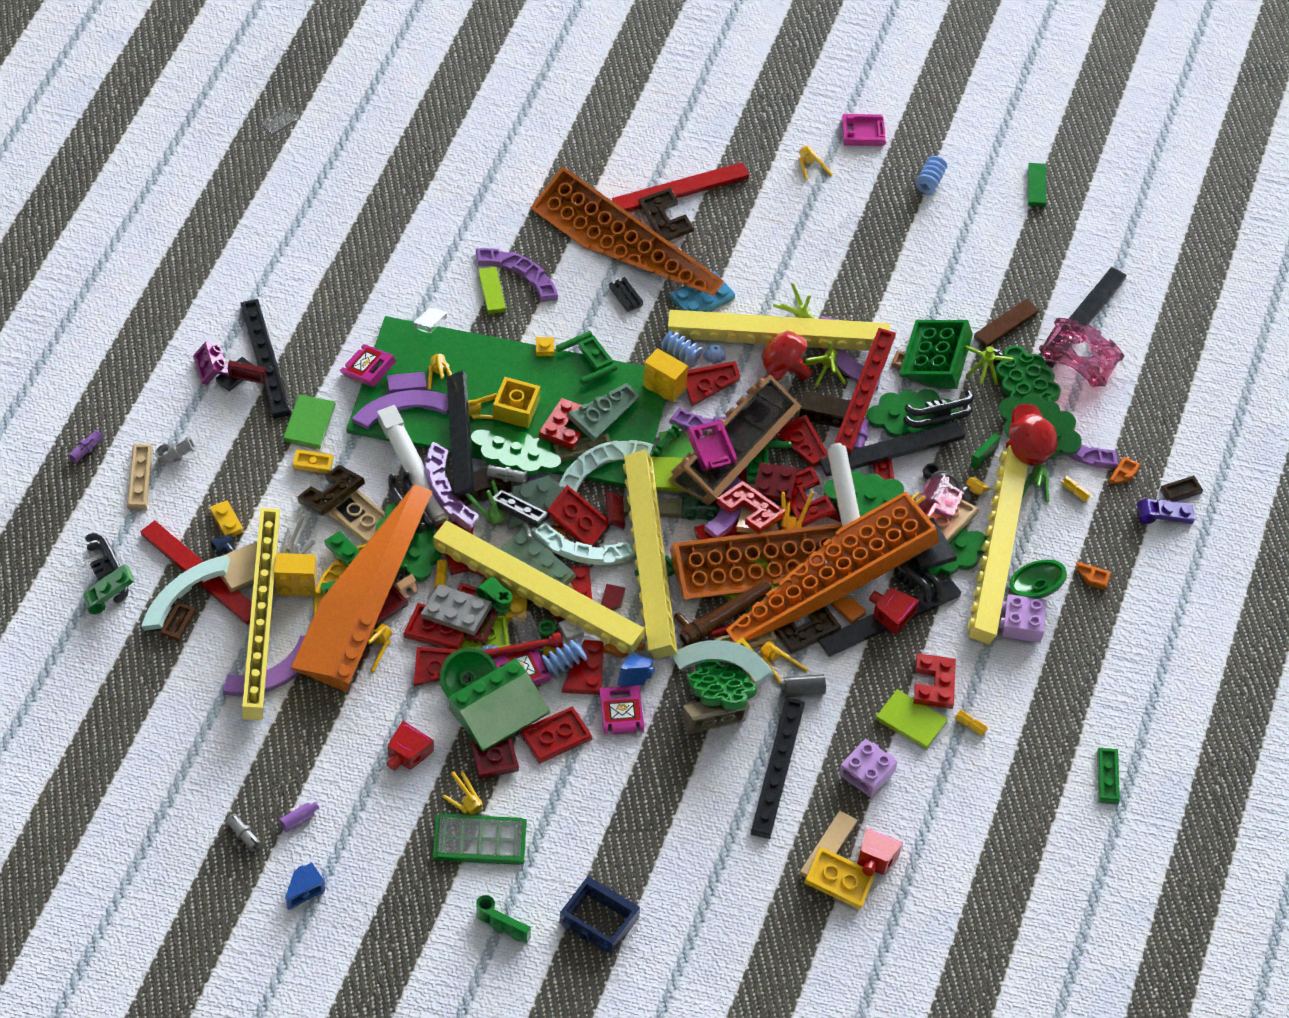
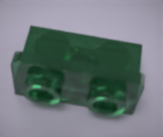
(695, 509)

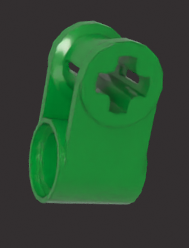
(496, 593)

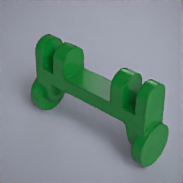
(660, 447)

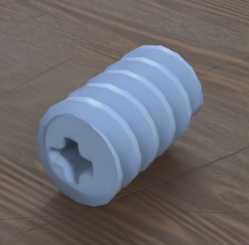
(931, 174)
(681, 350)
(564, 657)

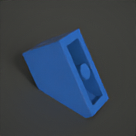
(635, 671)
(304, 885)

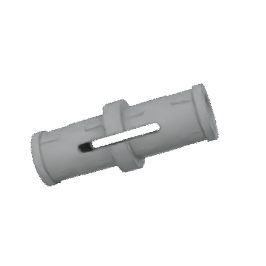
(507, 474)
(243, 832)

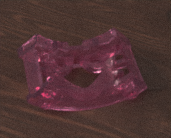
(1088, 367)

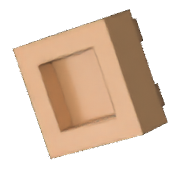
(406, 583)

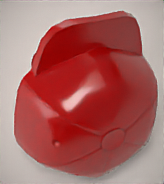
(784, 355)
(1031, 435)

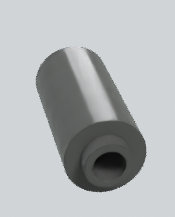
(803, 685)

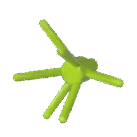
(801, 311)
(987, 359)
(827, 360)

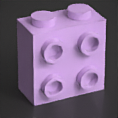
(1023, 618)
(868, 767)

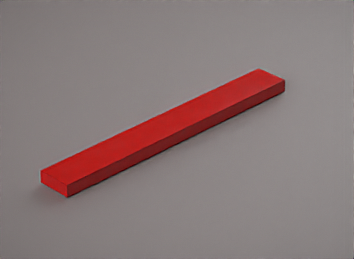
(687, 185)
(865, 388)
(186, 559)

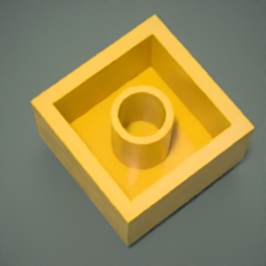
(665, 375)
(516, 402)
(295, 574)

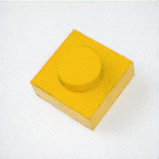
(544, 346)
(977, 486)

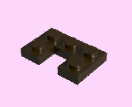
(653, 208)
(344, 484)
(797, 638)

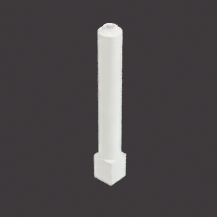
(394, 430)
(843, 483)

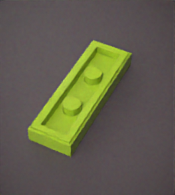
(492, 290)

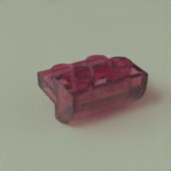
(940, 497)

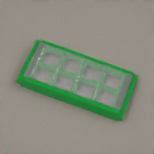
(480, 839)

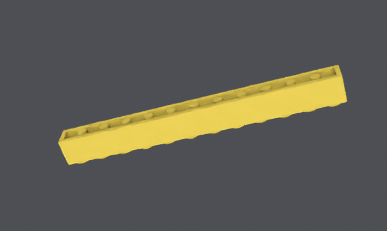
(762, 329)
(997, 548)
(650, 555)
(539, 588)
(261, 615)

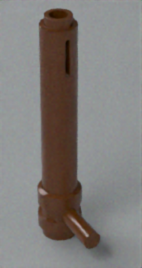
(700, 627)

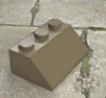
(701, 717)

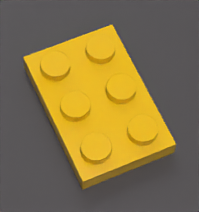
(839, 878)

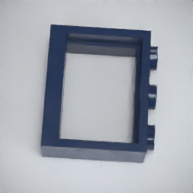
(608, 898)

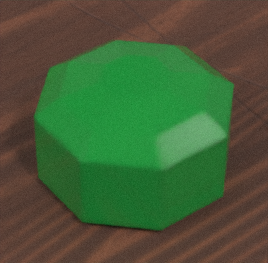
(546, 628)

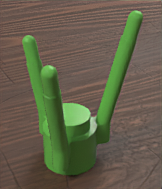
(1038, 476)
(495, 514)

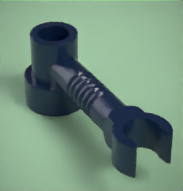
(223, 544)

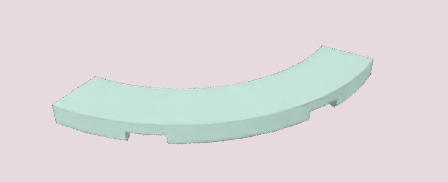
(597, 457)
(582, 552)
(179, 587)
(724, 652)

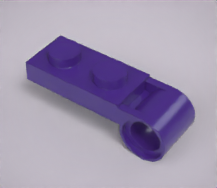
(1150, 510)

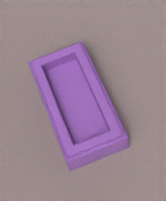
(406, 382)

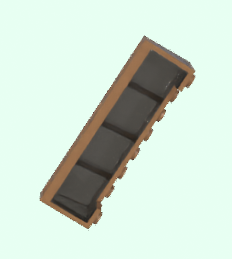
(749, 430)

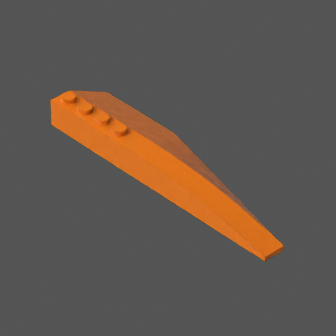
(614, 232)
(722, 563)
(843, 564)
(357, 597)

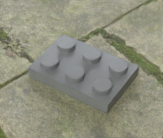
(456, 609)

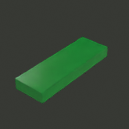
(1036, 184)
(1108, 776)

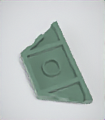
(537, 493)

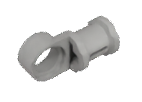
(175, 450)

